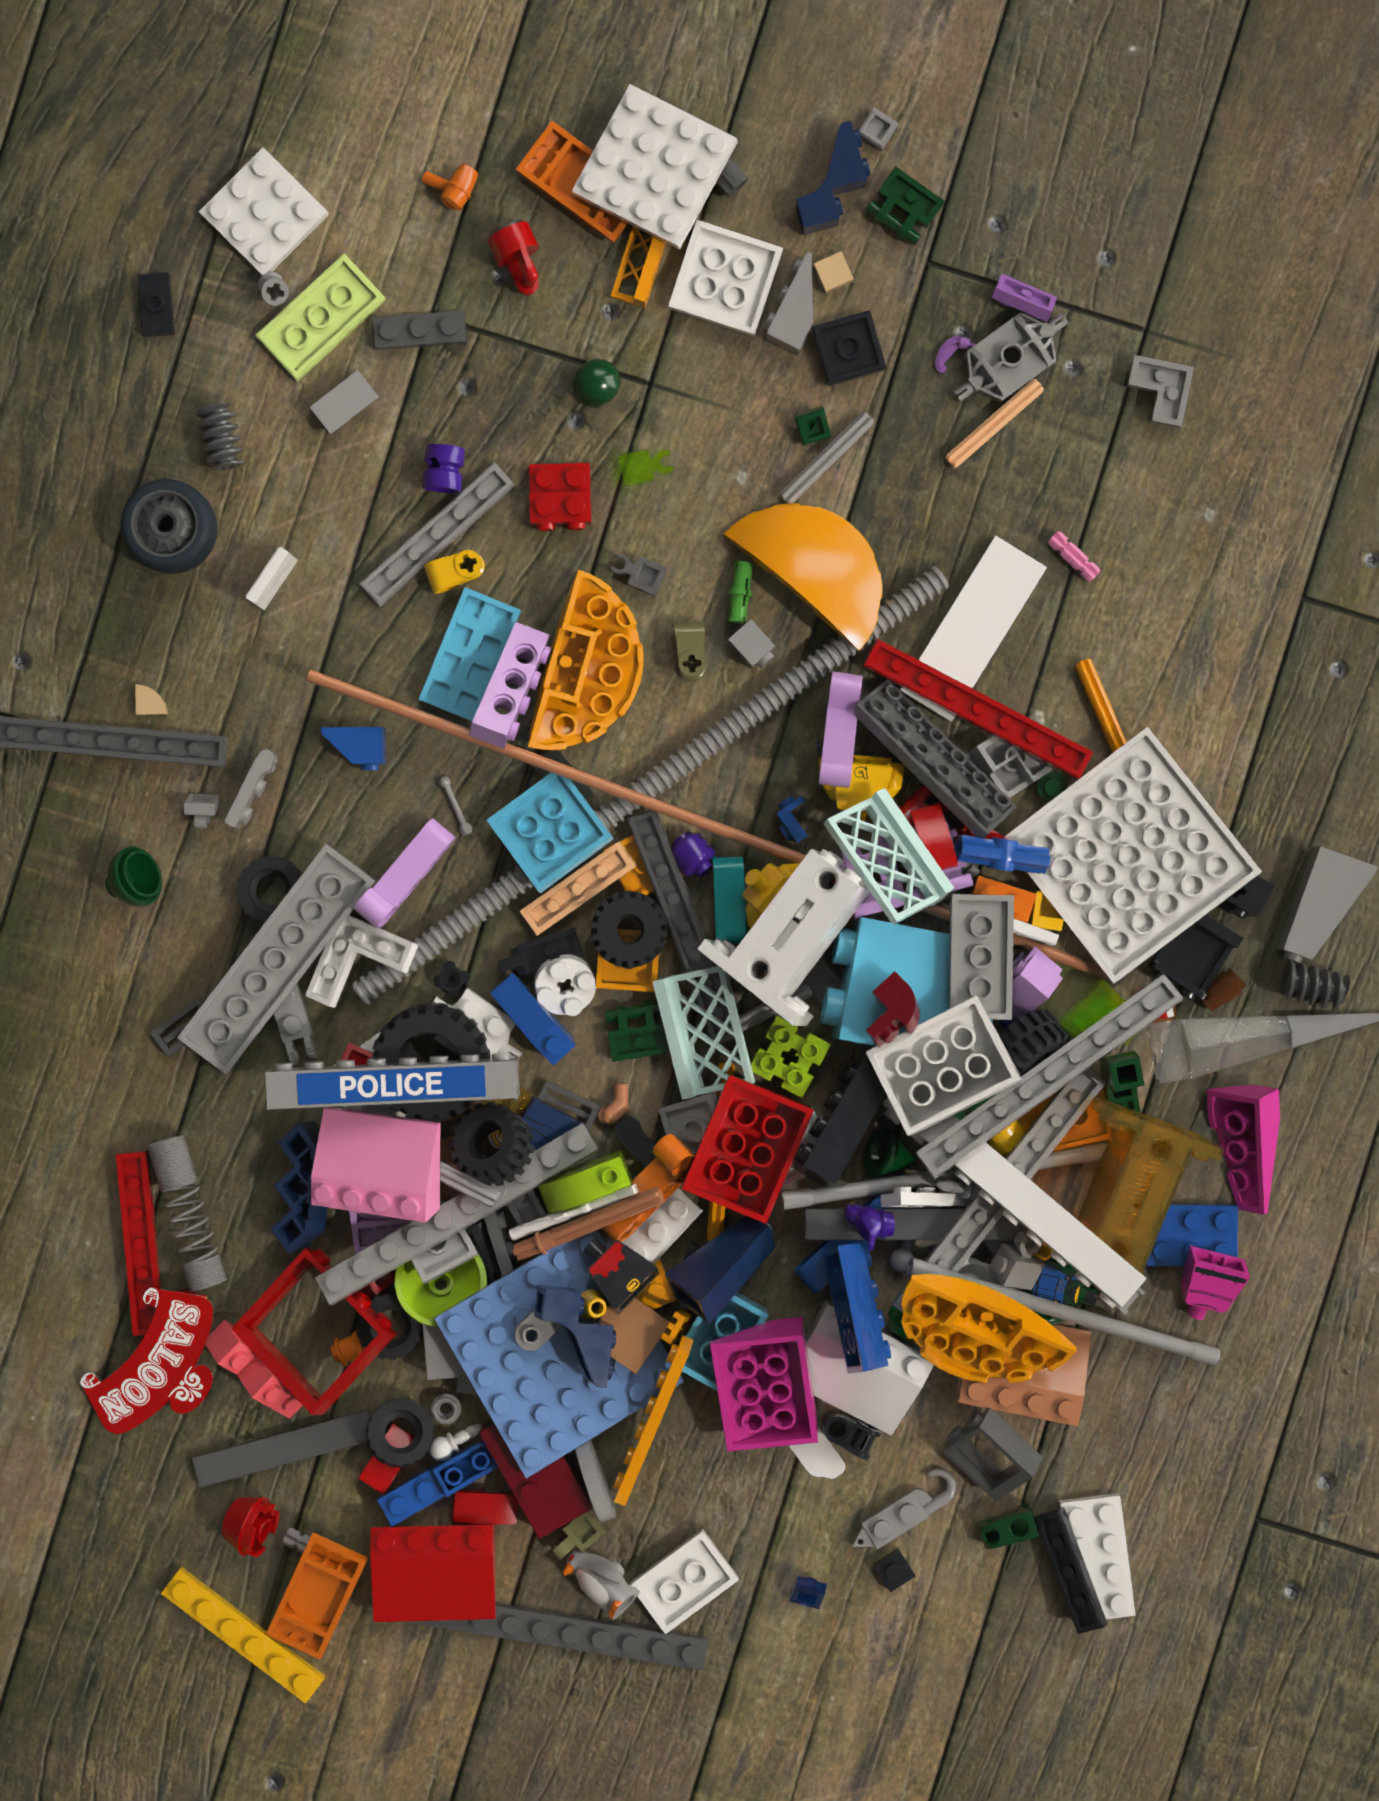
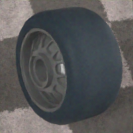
(188, 540)

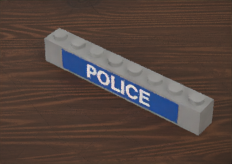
(392, 1083)

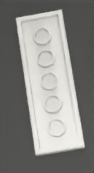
(980, 616)

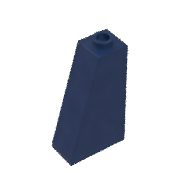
(721, 1267)

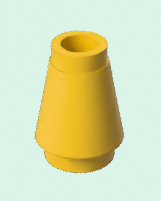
(591, 1296)

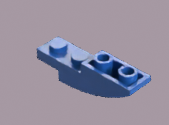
(436, 1482)

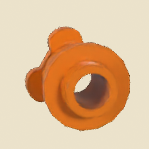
(346, 1349)

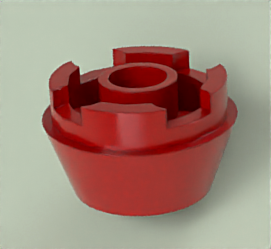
(249, 1523)

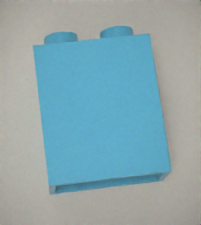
(870, 956)

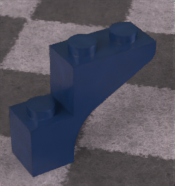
(845, 174)
(589, 1338)

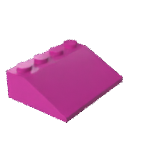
(765, 1386)

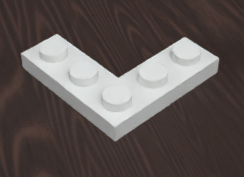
(340, 952)

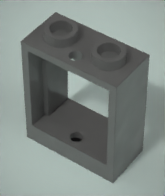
(979, 1467)

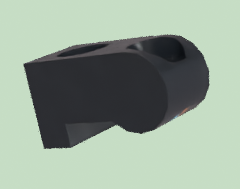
(632, 1136)

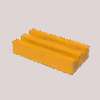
(678, 1326)

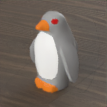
(601, 1581)

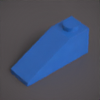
(533, 1019)

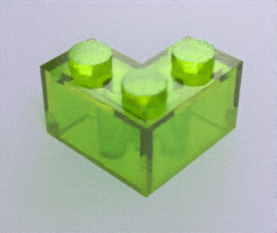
(1090, 1008)

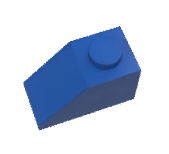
(359, 745)

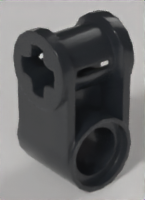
(854, 1436)

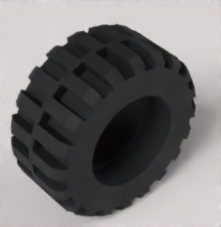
(430, 1019)

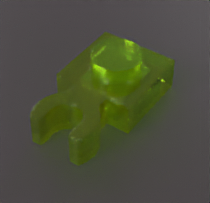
(639, 467)

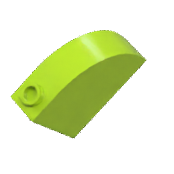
(586, 1182)

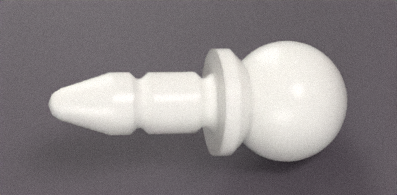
(443, 1447)

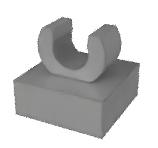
(202, 807)

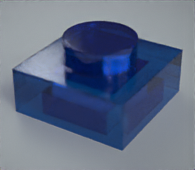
(808, 1592)

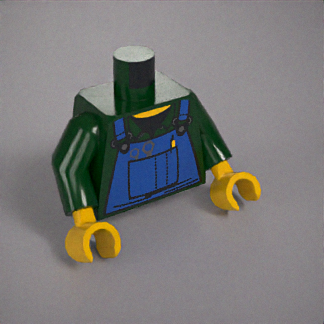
(1060, 1285)

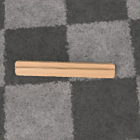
(994, 423)

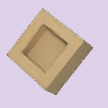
(833, 272)

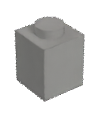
(752, 645)

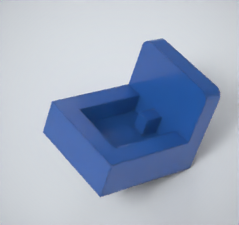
(790, 827)

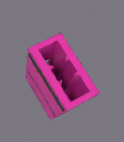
(1211, 1281)

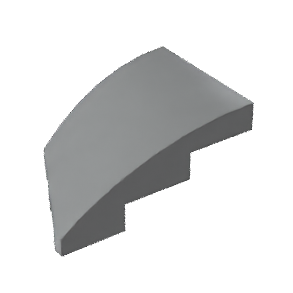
(1007, 765)

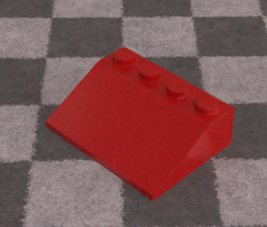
(747, 1148)
(433, 1573)

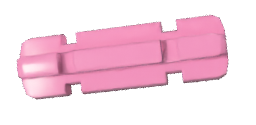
(1074, 556)

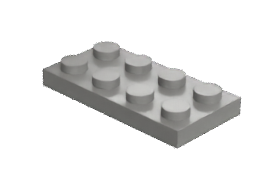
(982, 952)

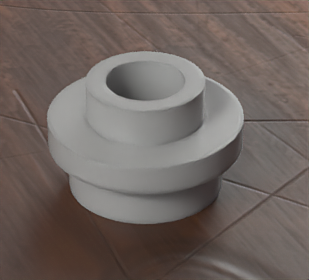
(439, 1415)

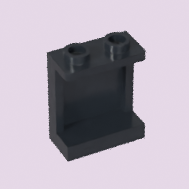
(1195, 956)

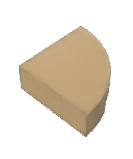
(149, 701)

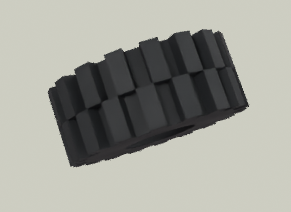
(652, 934)

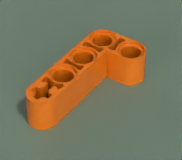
(666, 1172)

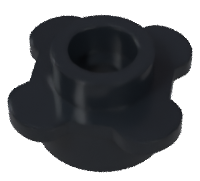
(443, 979)

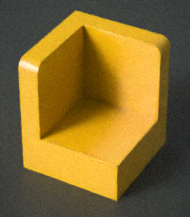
(1044, 914)

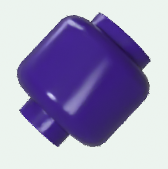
(693, 854)

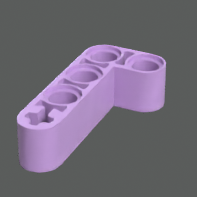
(840, 730)
(404, 874)

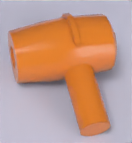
(456, 189)

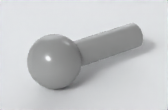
(900, 1257)

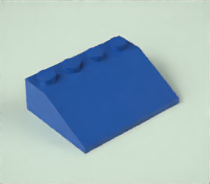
(855, 1307)

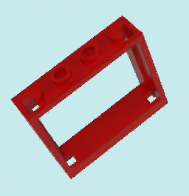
(279, 1365)

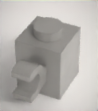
(1016, 1265)

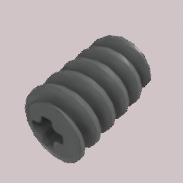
(219, 436)
(1314, 984)

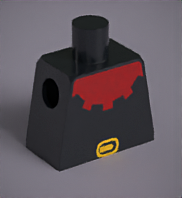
(619, 1272)

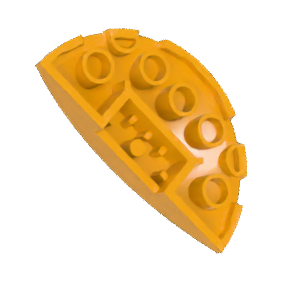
(819, 561)
(590, 668)
(979, 1330)

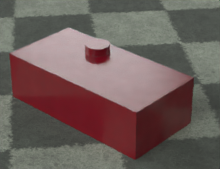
(548, 1496)

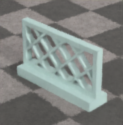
(905, 848)
(679, 1031)

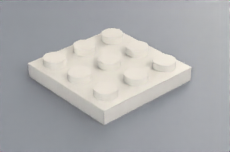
(264, 212)
(725, 278)

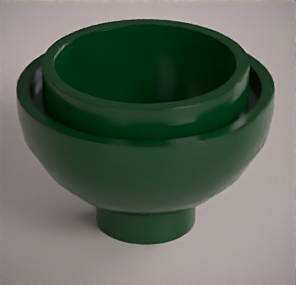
(134, 877)

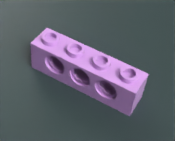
(522, 644)

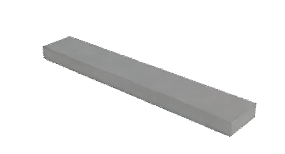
(437, 534)

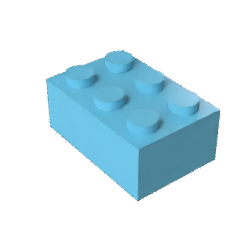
(736, 1316)

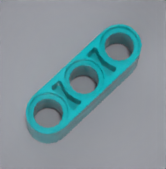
(728, 899)

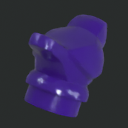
(870, 1222)

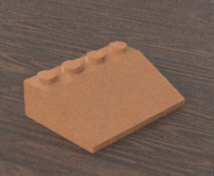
(1046, 1396)

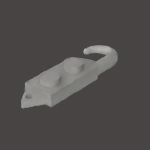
(903, 1513)

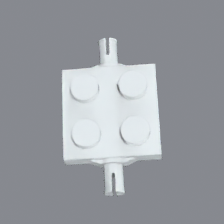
(490, 1019)

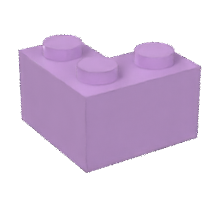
(1033, 981)

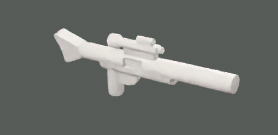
(563, 1216)

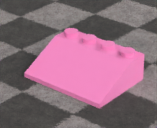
(377, 1164)

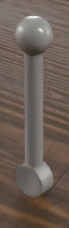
(465, 828)

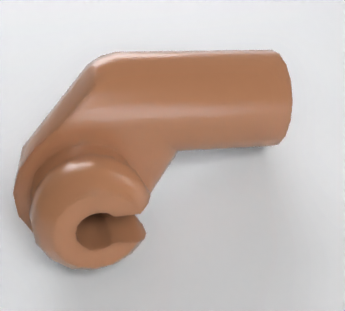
(617, 1108)

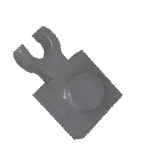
(643, 575)

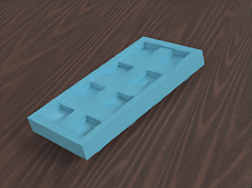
(469, 654)

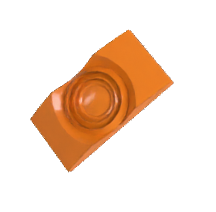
(554, 169)
(316, 1595)

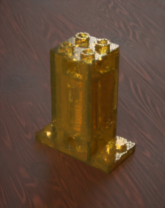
(1138, 1179)

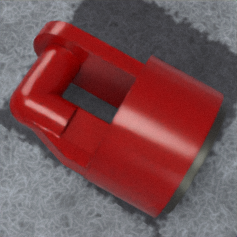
(511, 248)

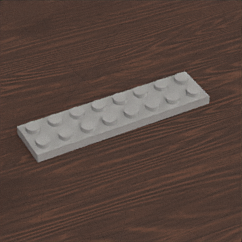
(276, 959)

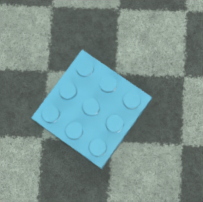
(550, 830)

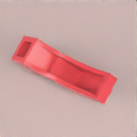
(258, 1380)

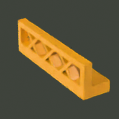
(648, 270)

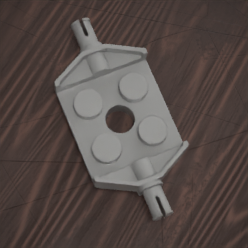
(996, 377)

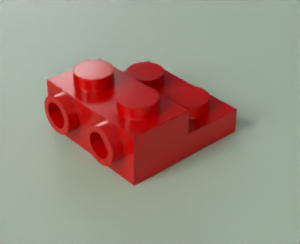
(560, 496)

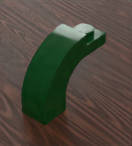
(1122, 1077)

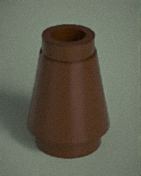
(1224, 989)

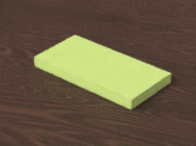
(320, 317)

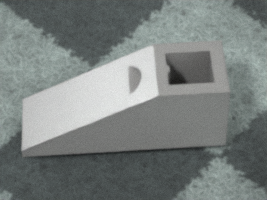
(795, 315)

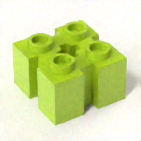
(794, 1074)

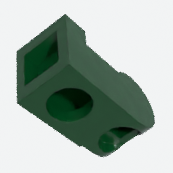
(1008, 1527)

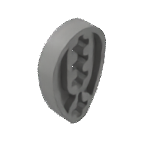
(595, 1482)

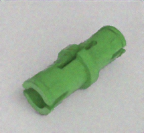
(740, 592)

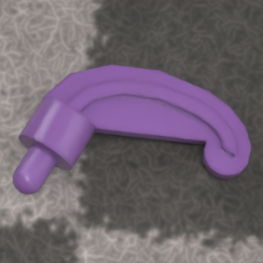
(949, 348)

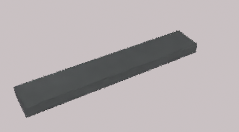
(281, 1448)

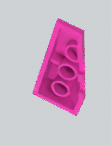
(1248, 1132)

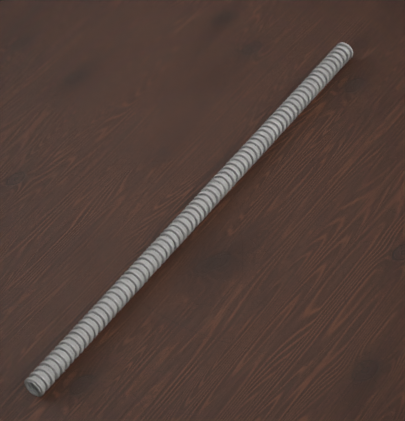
(663, 776)

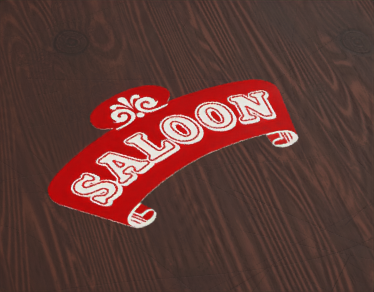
(159, 1367)

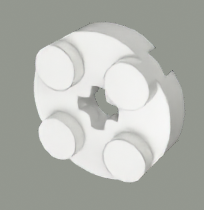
(558, 970)

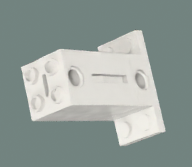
(792, 933)

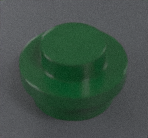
(1051, 786)

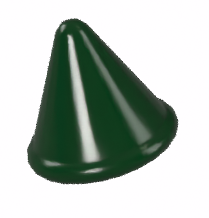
(886, 1154)

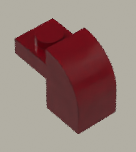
(900, 1007)

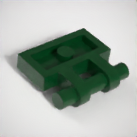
(910, 198)
(636, 1041)

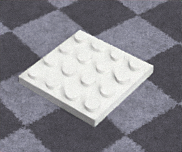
(654, 166)

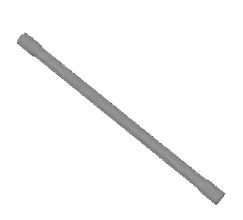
(806, 1197)
(1192, 1350)

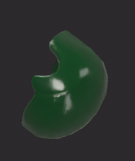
(596, 383)

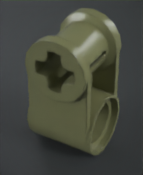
(690, 644)

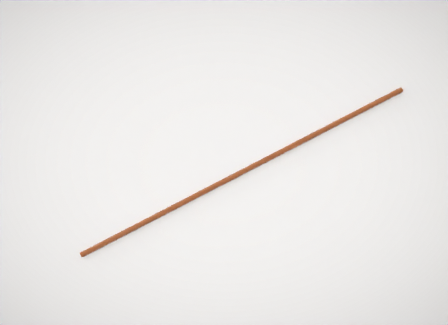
(644, 800)

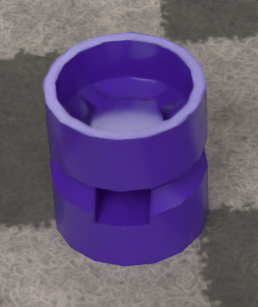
(443, 468)

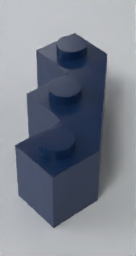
(305, 1220)

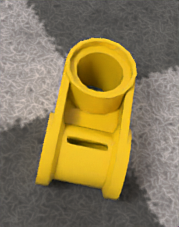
(448, 571)

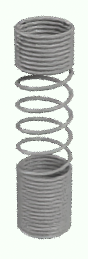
(176, 1172)

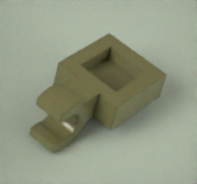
(580, 1533)

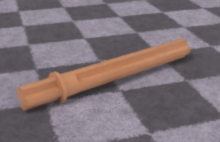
(586, 1224)

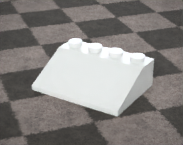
(943, 1066)
(872, 1396)

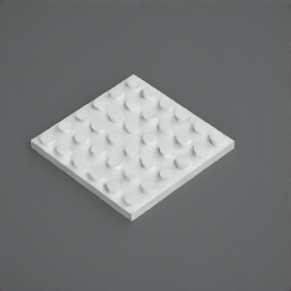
(1134, 855)

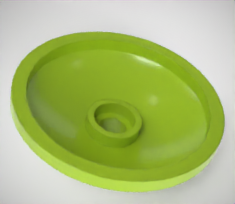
(426, 1301)

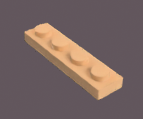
(578, 888)

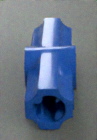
(1002, 854)

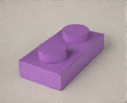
(1024, 298)

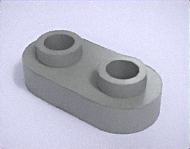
(543, 1330)

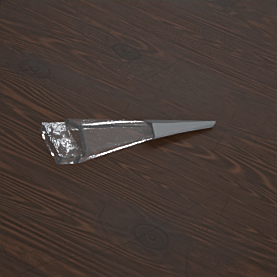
(1204, 1045)

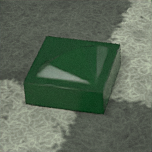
(812, 425)

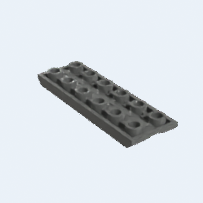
(934, 759)

